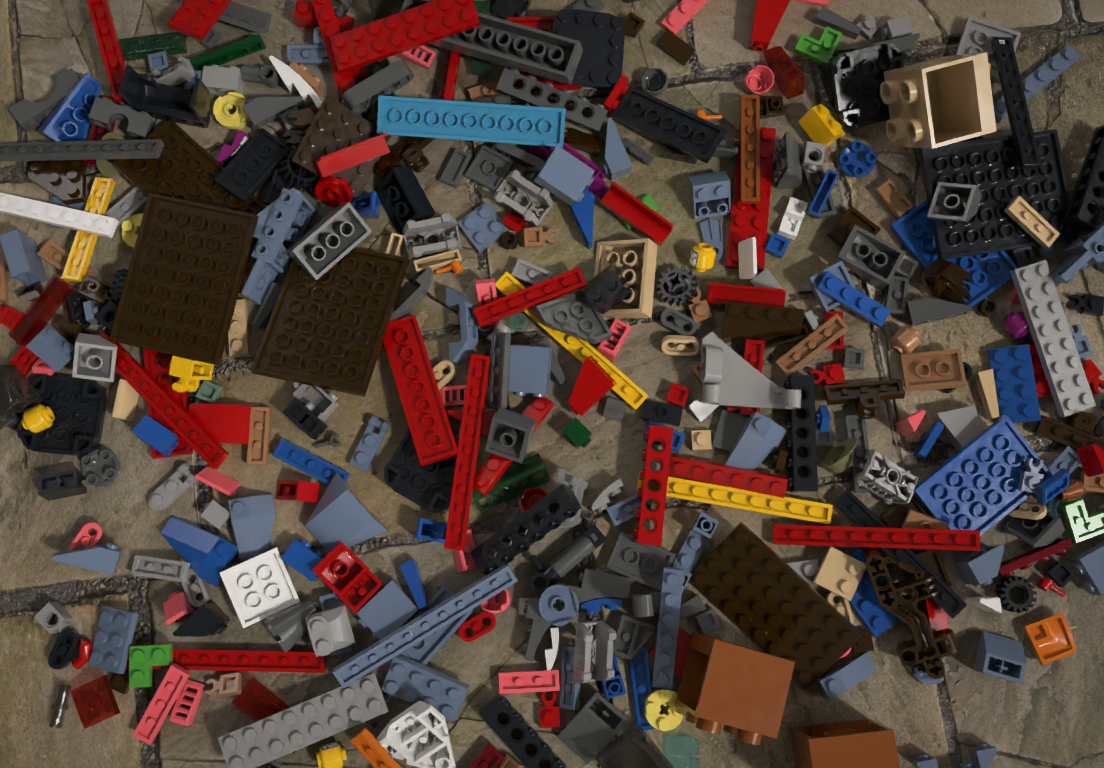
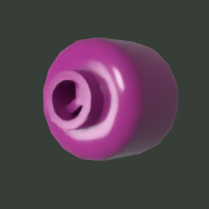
(1016, 325)

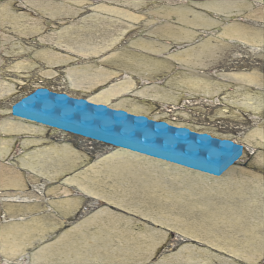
(471, 121)

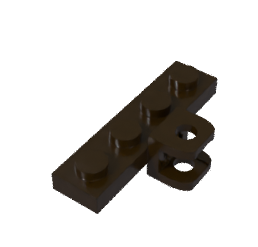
(407, 152)
(865, 395)
(1074, 433)

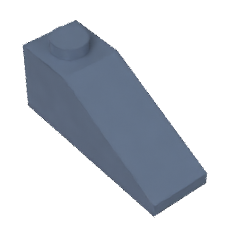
(616, 158)
(97, 558)
(845, 676)

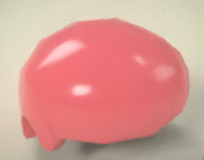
(759, 80)
(497, 603)

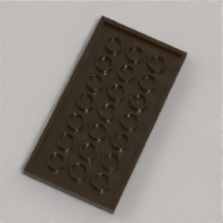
(182, 172)
(774, 605)

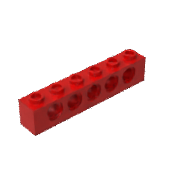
(664, 437)

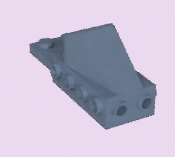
(272, 231)
(1082, 254)

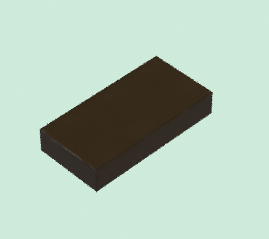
(675, 47)

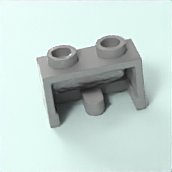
(317, 400)

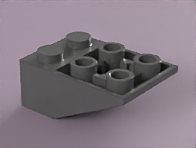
(787, 163)
(592, 727)

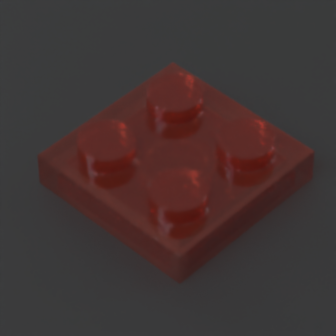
(95, 701)

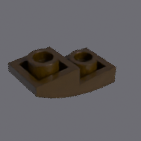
(771, 107)

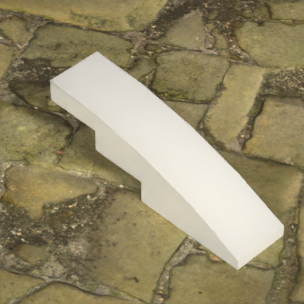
(295, 82)

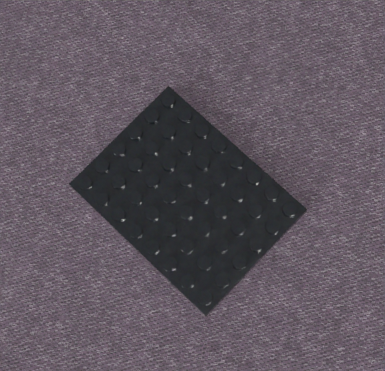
(996, 171)

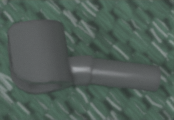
(339, 11)
(329, 442)

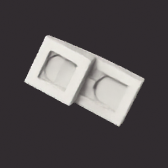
(792, 218)
(550, 653)

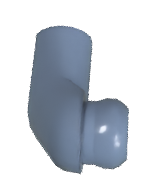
(921, 675)

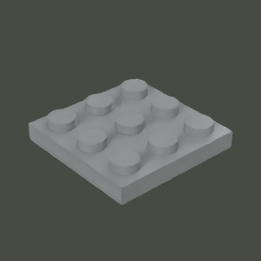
(977, 39)

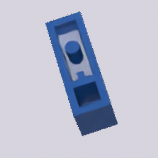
(583, 216)

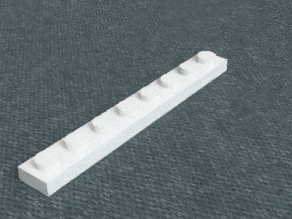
(58, 215)

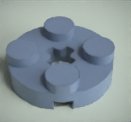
(552, 614)

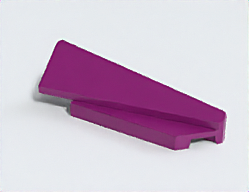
(598, 185)

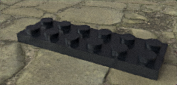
(669, 124)

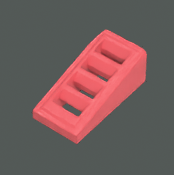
(419, 61)
(608, 350)
(459, 402)
(194, 704)

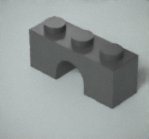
(105, 112)

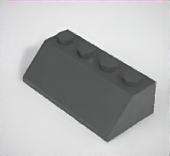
(329, 240)

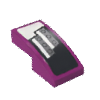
(229, 152)

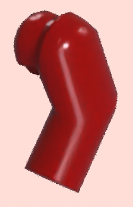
(85, 650)

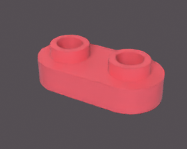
(85, 538)

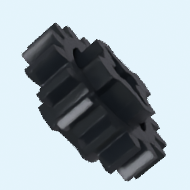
(676, 285)

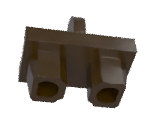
(95, 290)

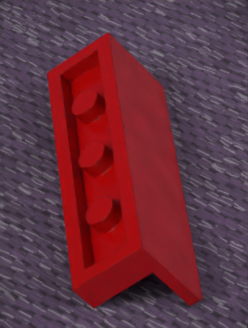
(352, 156)
(637, 214)
(745, 294)

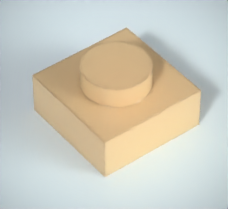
(701, 440)

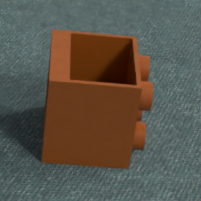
(734, 688)
(845, 745)

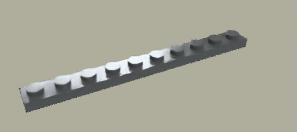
(81, 150)

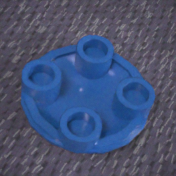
(857, 159)

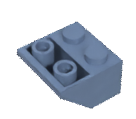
(709, 195)
(1000, 657)

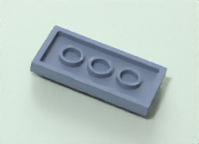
(428, 647)
(417, 682)

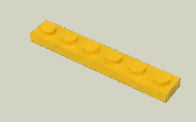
(85, 242)

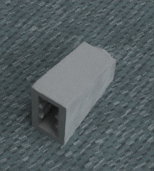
(959, 425)

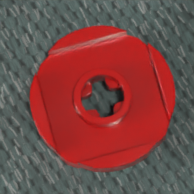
(328, 185)

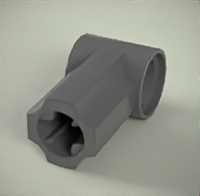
(260, 75)

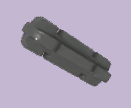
(637, 152)

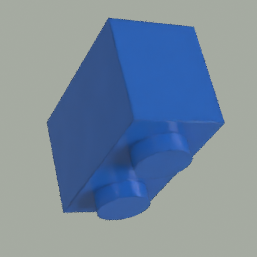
(303, 558)

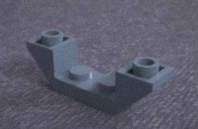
(462, 349)
(694, 544)
(981, 757)

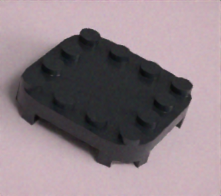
(602, 45)
(857, 83)
(78, 414)
(424, 485)

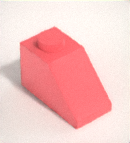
(177, 608)

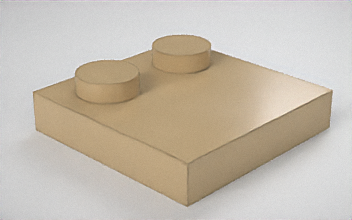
(839, 573)

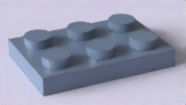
(113, 639)

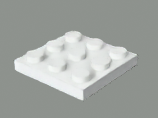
(259, 587)

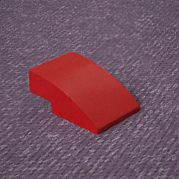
(224, 421)
(348, 578)

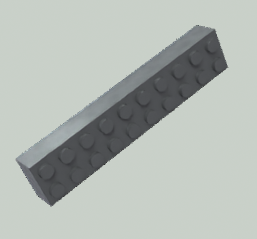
(514, 46)

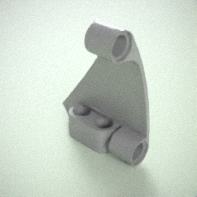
(735, 382)

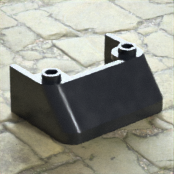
(166, 101)

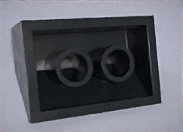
(403, 197)

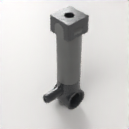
(567, 558)

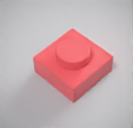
(41, 367)

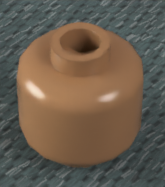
(905, 340)

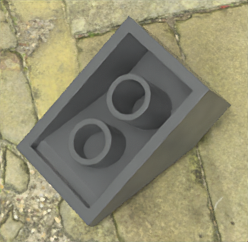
(870, 257)

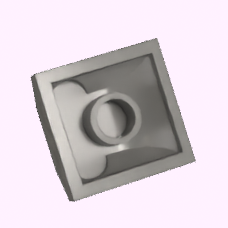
(330, 630)

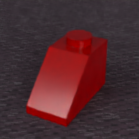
(297, 491)

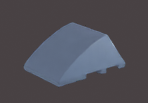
(342, 517)

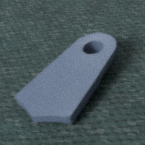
(712, 234)

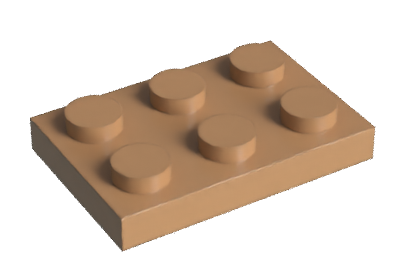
(933, 370)

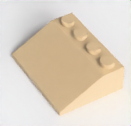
(637, 264)

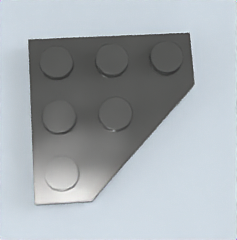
(574, 317)

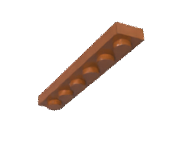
(750, 149)

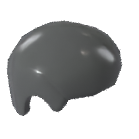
(654, 81)

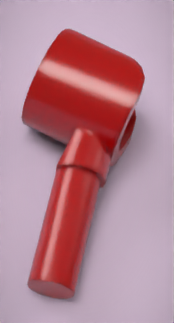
(1045, 584)

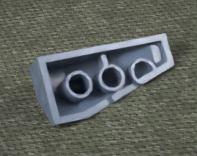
(755, 442)
(252, 524)

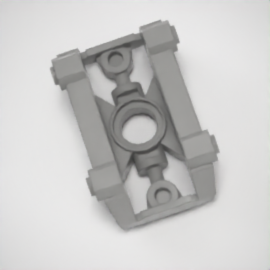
(525, 190)
(430, 228)
(578, 486)
(882, 486)
(593, 650)

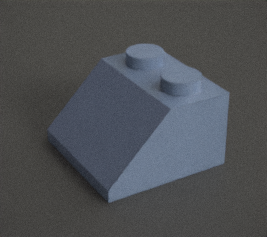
(981, 565)

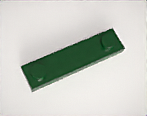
(229, 53)

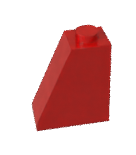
(590, 387)

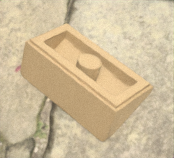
(125, 401)

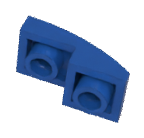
(595, 605)
(614, 686)

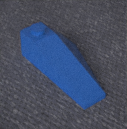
(70, 117)
(202, 549)

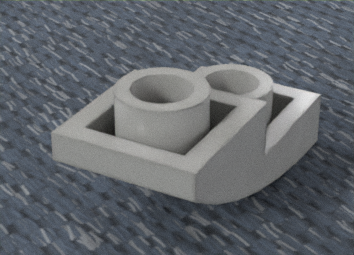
(601, 502)

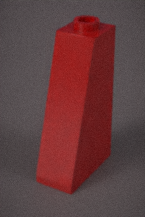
(765, 22)

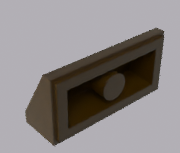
(584, 142)

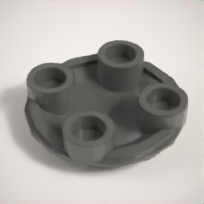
(100, 467)

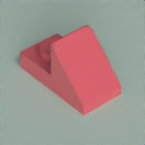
(486, 291)

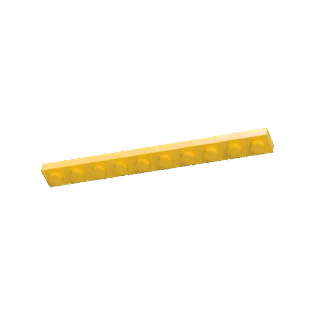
(579, 348)
(745, 500)

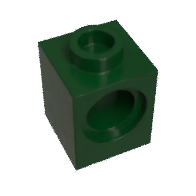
(577, 433)

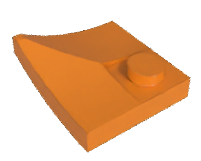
(1050, 638)

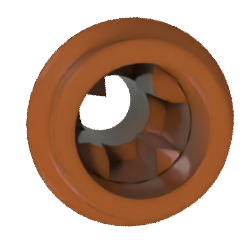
(1075, 490)

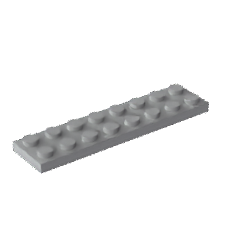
(1053, 338)
(304, 724)

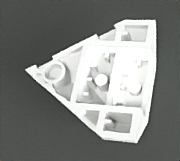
(419, 737)

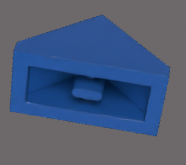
(367, 205)
(431, 530)

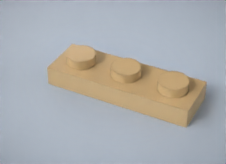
(1032, 222)
(239, 331)

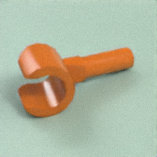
(702, 114)
(455, 266)

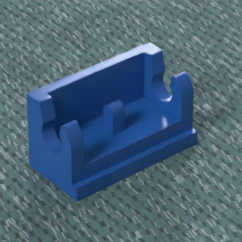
(156, 436)

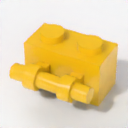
(821, 125)
(190, 373)

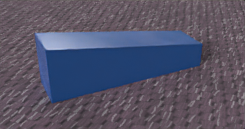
(823, 192)
(412, 576)

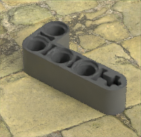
(381, 83)
(645, 603)

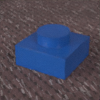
(777, 245)
(823, 418)

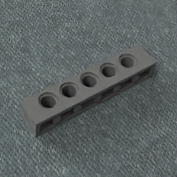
(523, 95)

